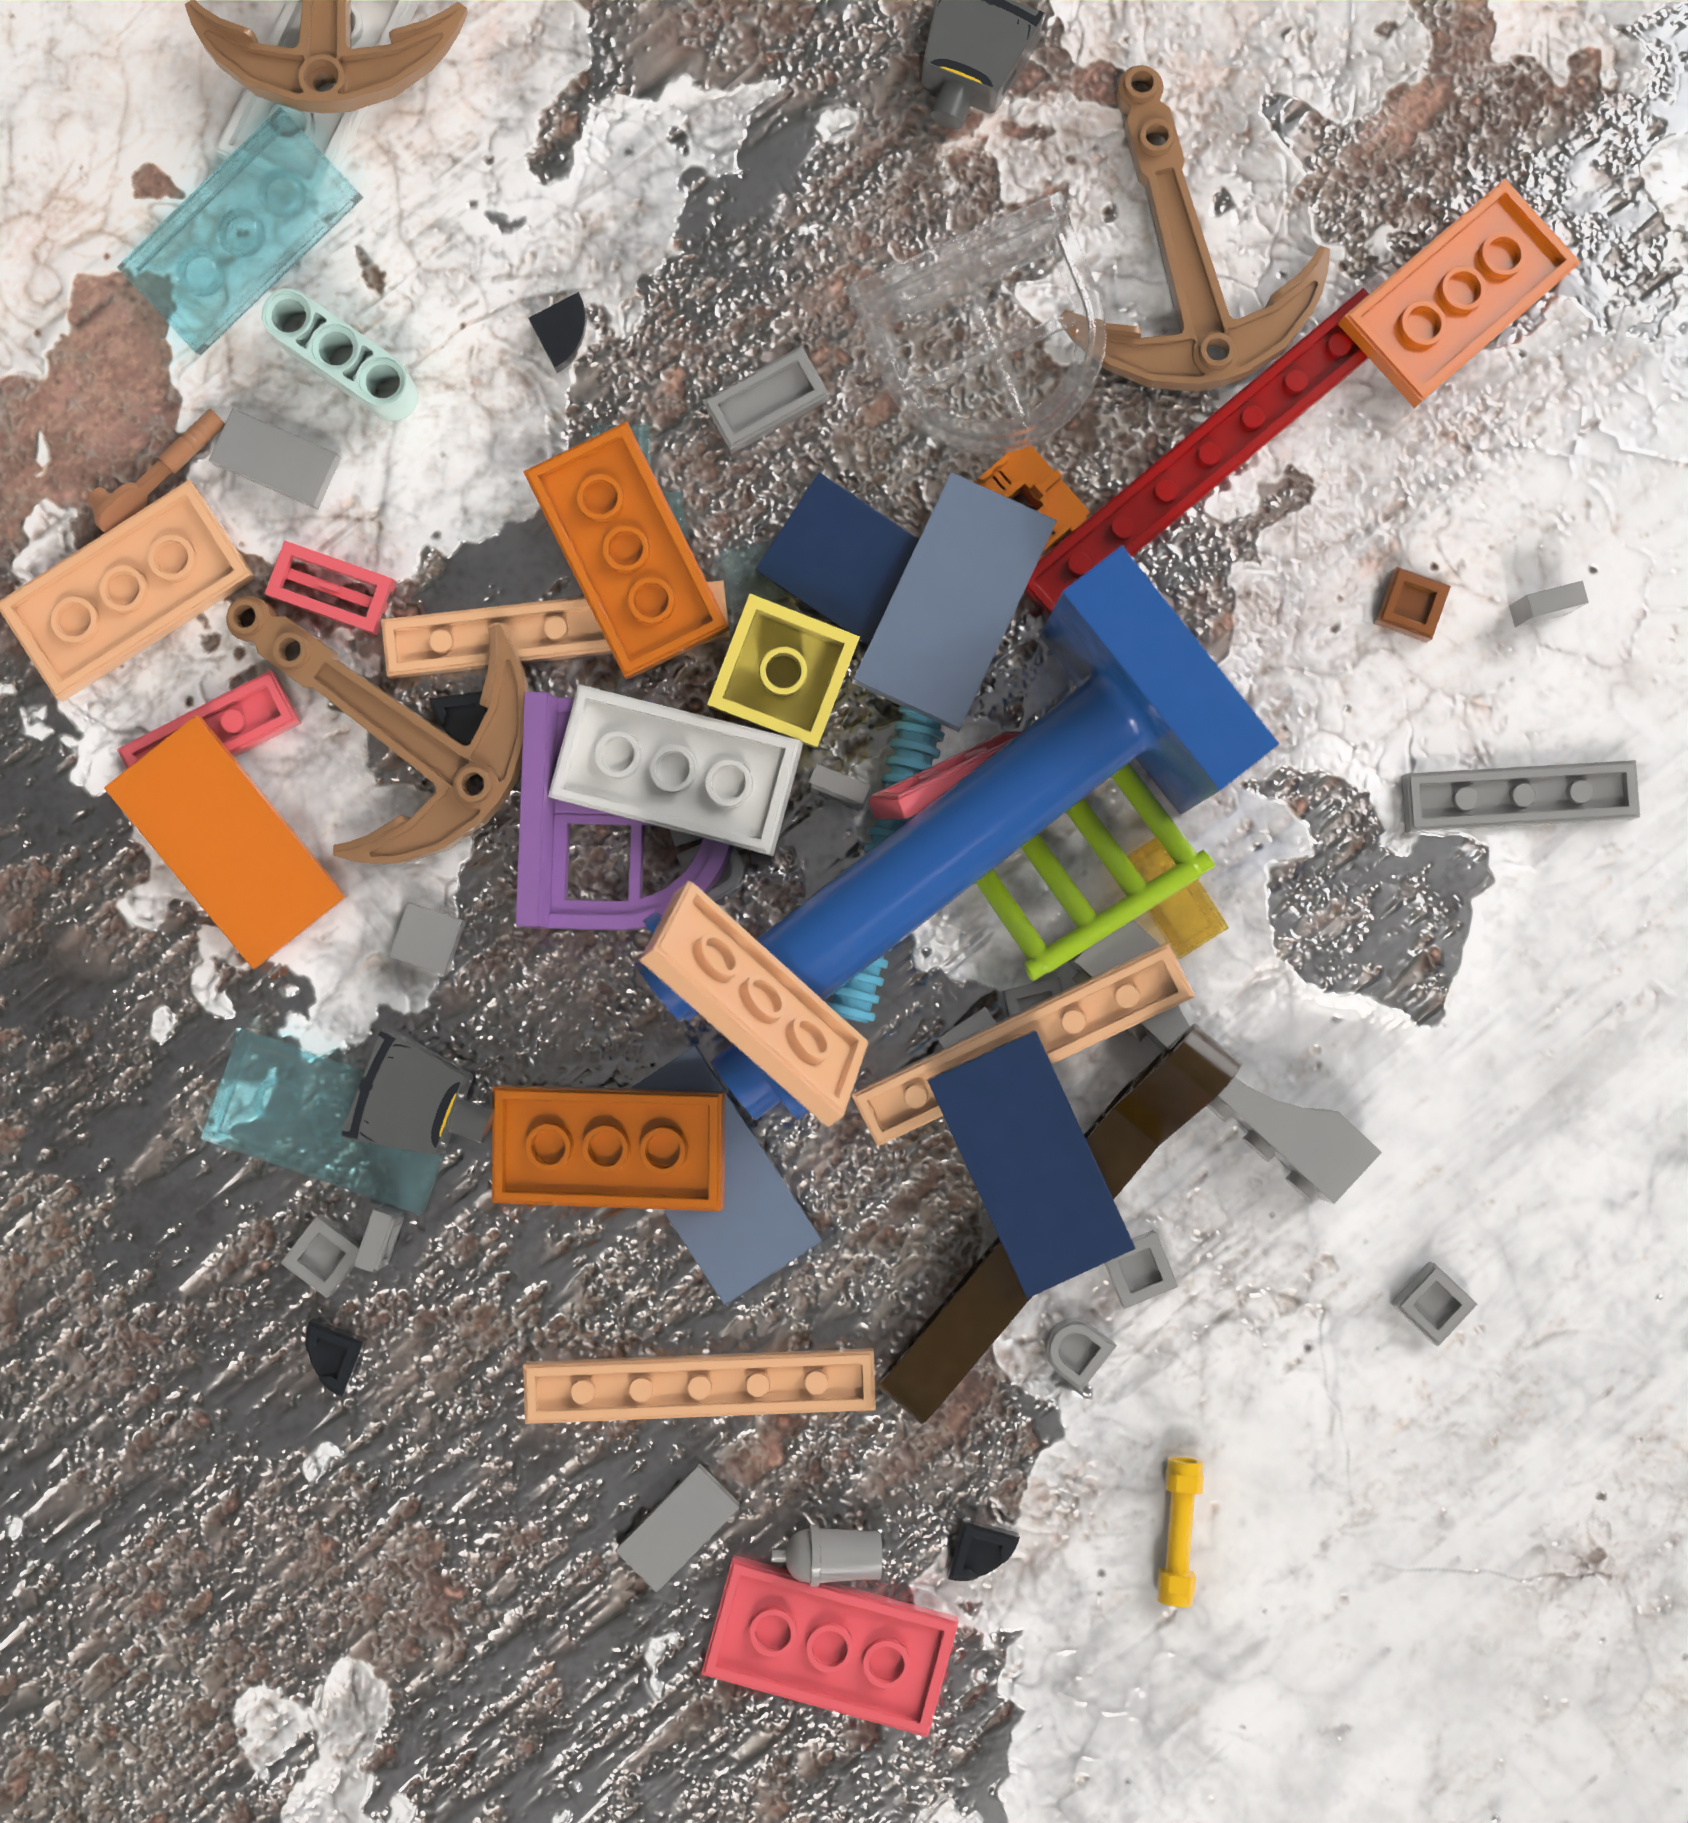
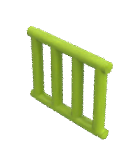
(1139, 894)

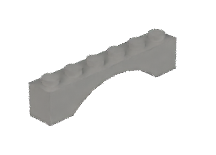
(1314, 1144)

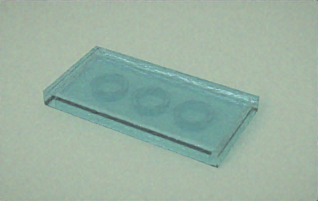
(240, 231)
(291, 1113)

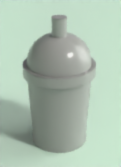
(832, 1555)

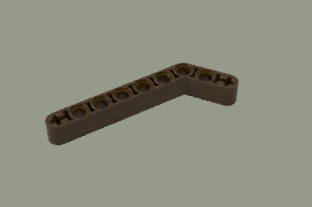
(989, 1295)

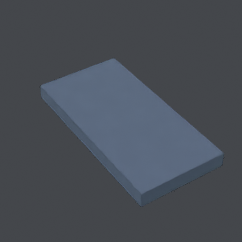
(954, 602)
(761, 1217)

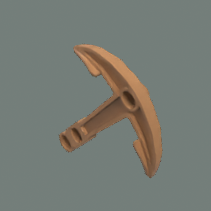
(326, 55)
(1200, 308)
(443, 760)

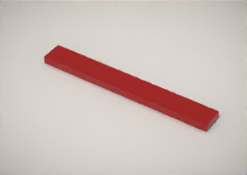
(1204, 457)

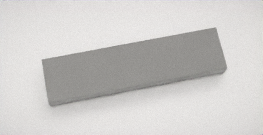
(1520, 796)

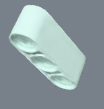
(322, 336)

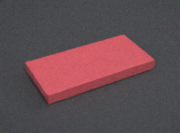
(830, 1646)

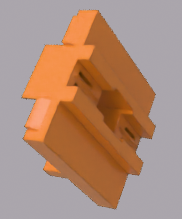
(1030, 474)

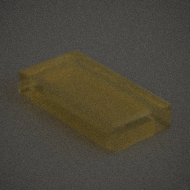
(1187, 916)

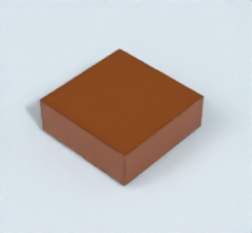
(1412, 604)

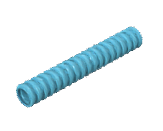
(912, 754)

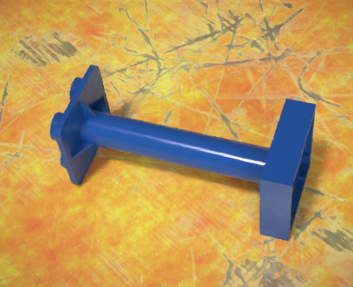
(1140, 696)

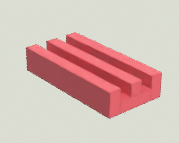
(376, 605)

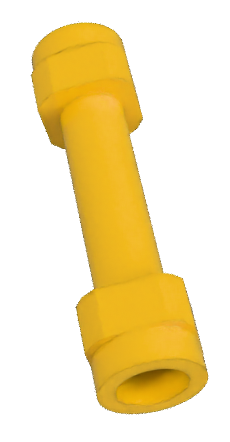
(1176, 1581)

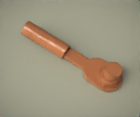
(132, 497)

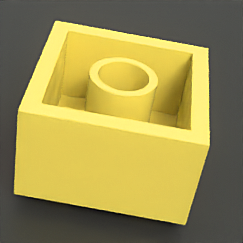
(783, 671)

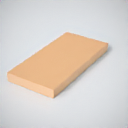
(125, 591)
(756, 1002)

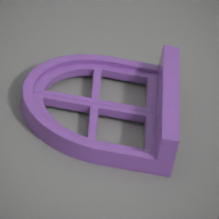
(546, 840)

